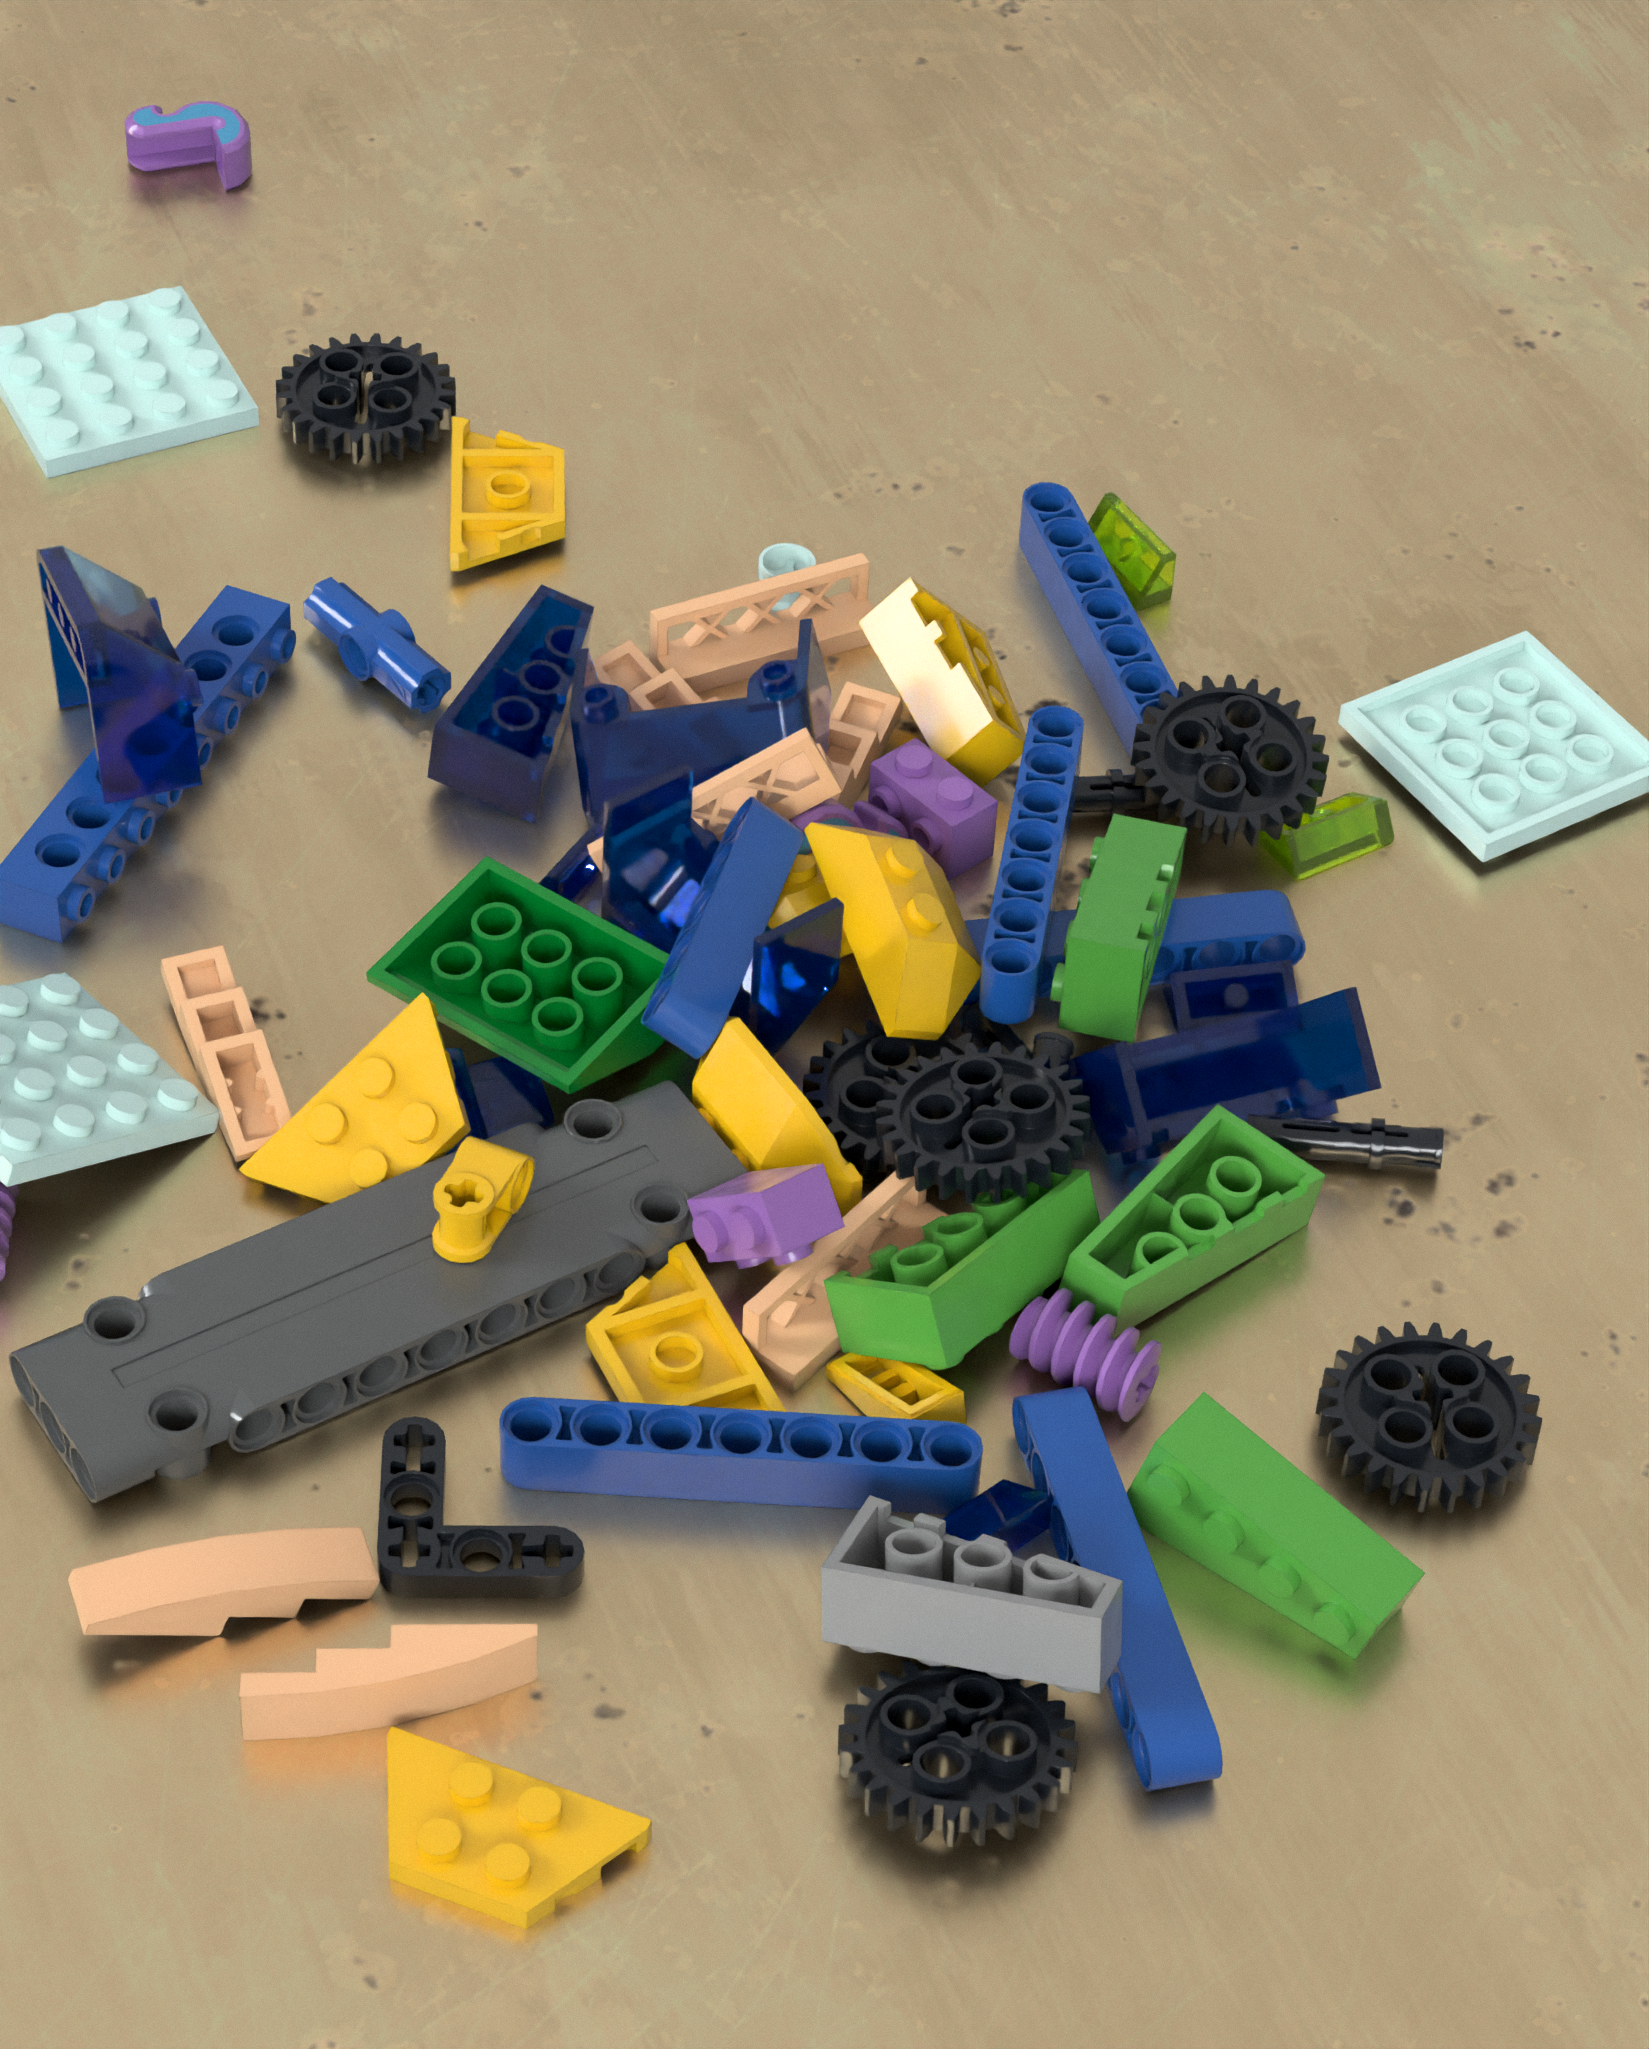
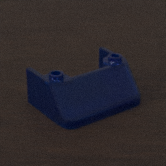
(119, 660)
(629, 748)
(651, 877)
(1248, 1065)

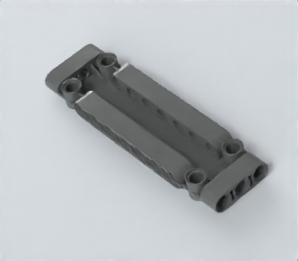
(361, 1300)

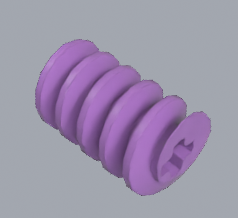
(1087, 1353)

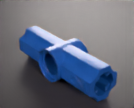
(377, 645)

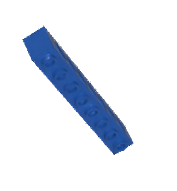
(84, 843)

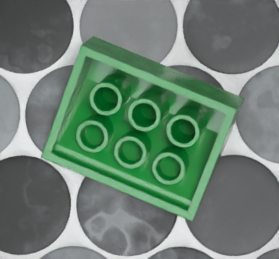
(529, 977)

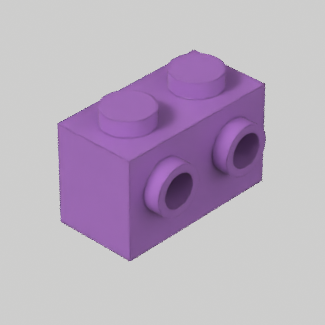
(936, 805)
(766, 1216)

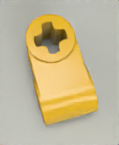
(478, 1198)

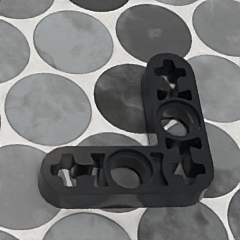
(444, 1547)

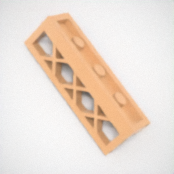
(732, 653)
(784, 777)
(801, 1327)

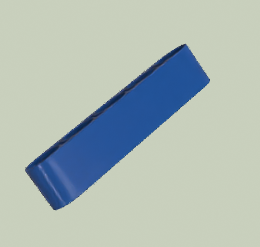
(721, 927)

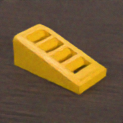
(918, 1396)

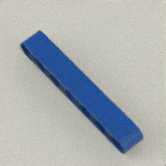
(1092, 607)
(1031, 866)
(1198, 935)
(738, 1455)
(1096, 1529)

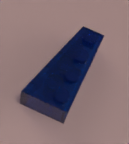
(513, 710)

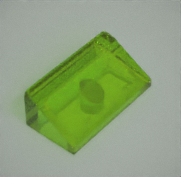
(1134, 552)
(1332, 834)

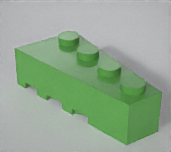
(1118, 928)
(1192, 1220)
(964, 1276)
(1269, 1528)

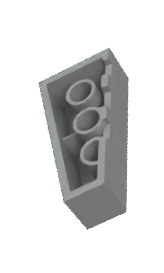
(968, 1603)

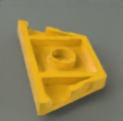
(502, 495)
(373, 1119)
(677, 1344)
(495, 1833)

